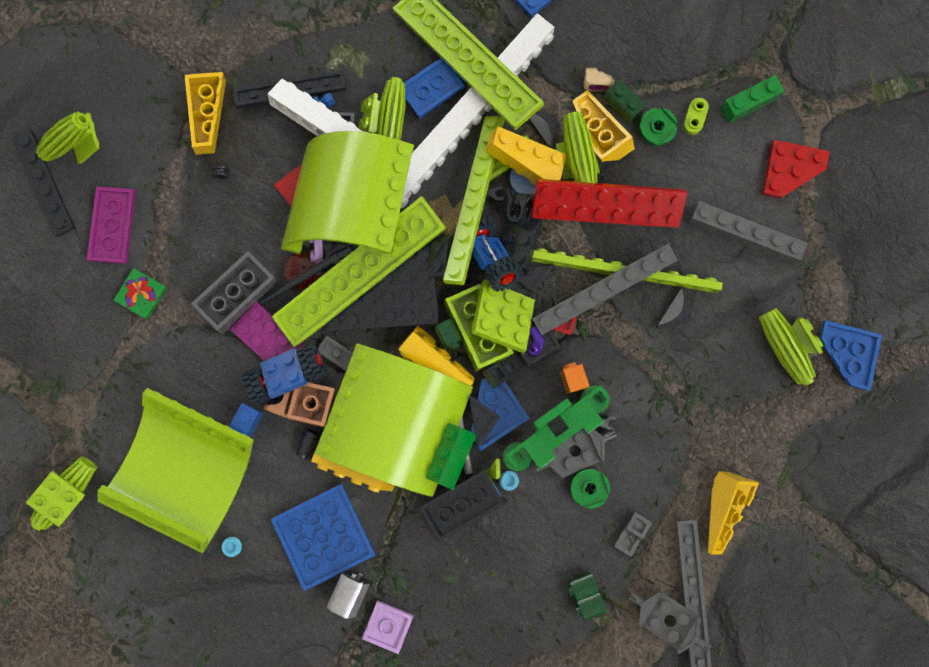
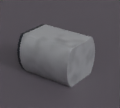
(348, 594)

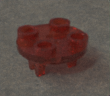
(295, 267)

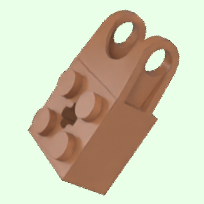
(297, 404)

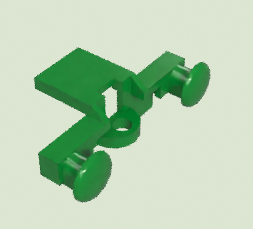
(542, 443)

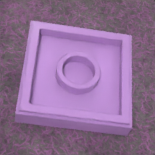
(387, 627)

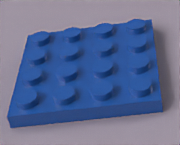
(323, 537)

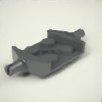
(591, 452)
(682, 634)

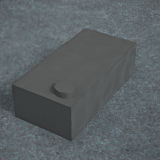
(234, 292)

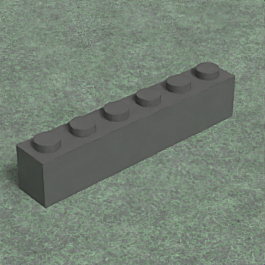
(747, 233)

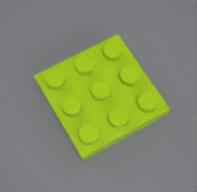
(503, 317)

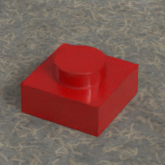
(567, 327)

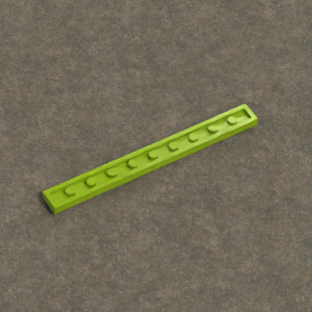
(472, 207)
(599, 266)

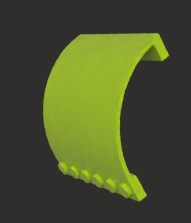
(349, 191)
(391, 418)
(179, 472)

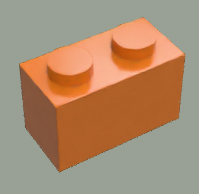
(574, 378)

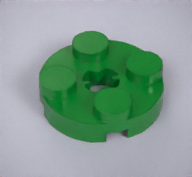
(654, 136)
(600, 493)

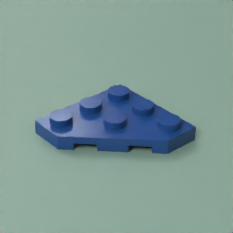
(852, 352)
(504, 404)

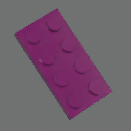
(111, 225)
(262, 333)

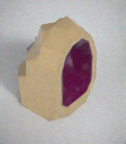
(597, 80)

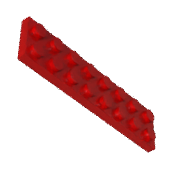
(608, 203)

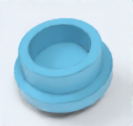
(509, 480)
(231, 546)

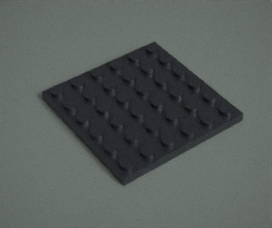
(399, 299)

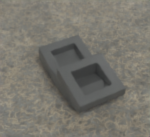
(632, 534)

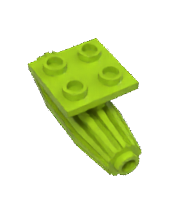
(386, 115)
(69, 132)
(580, 160)
(792, 344)
(60, 494)

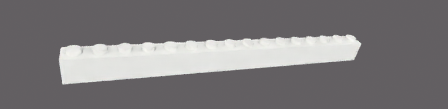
(471, 107)

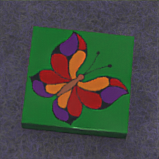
(140, 293)

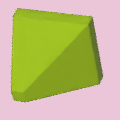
(494, 471)

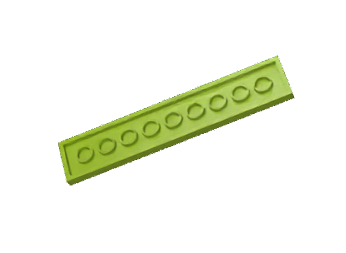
(470, 60)
(357, 275)

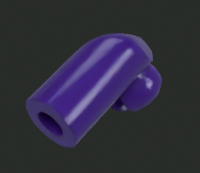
(537, 342)

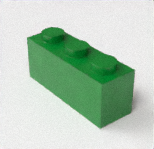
(752, 99)
(450, 456)

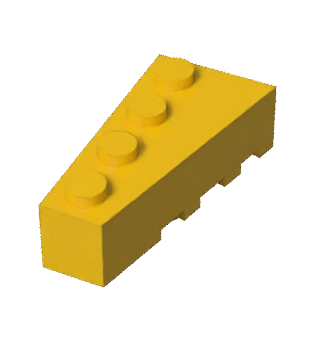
(525, 156)
(356, 477)

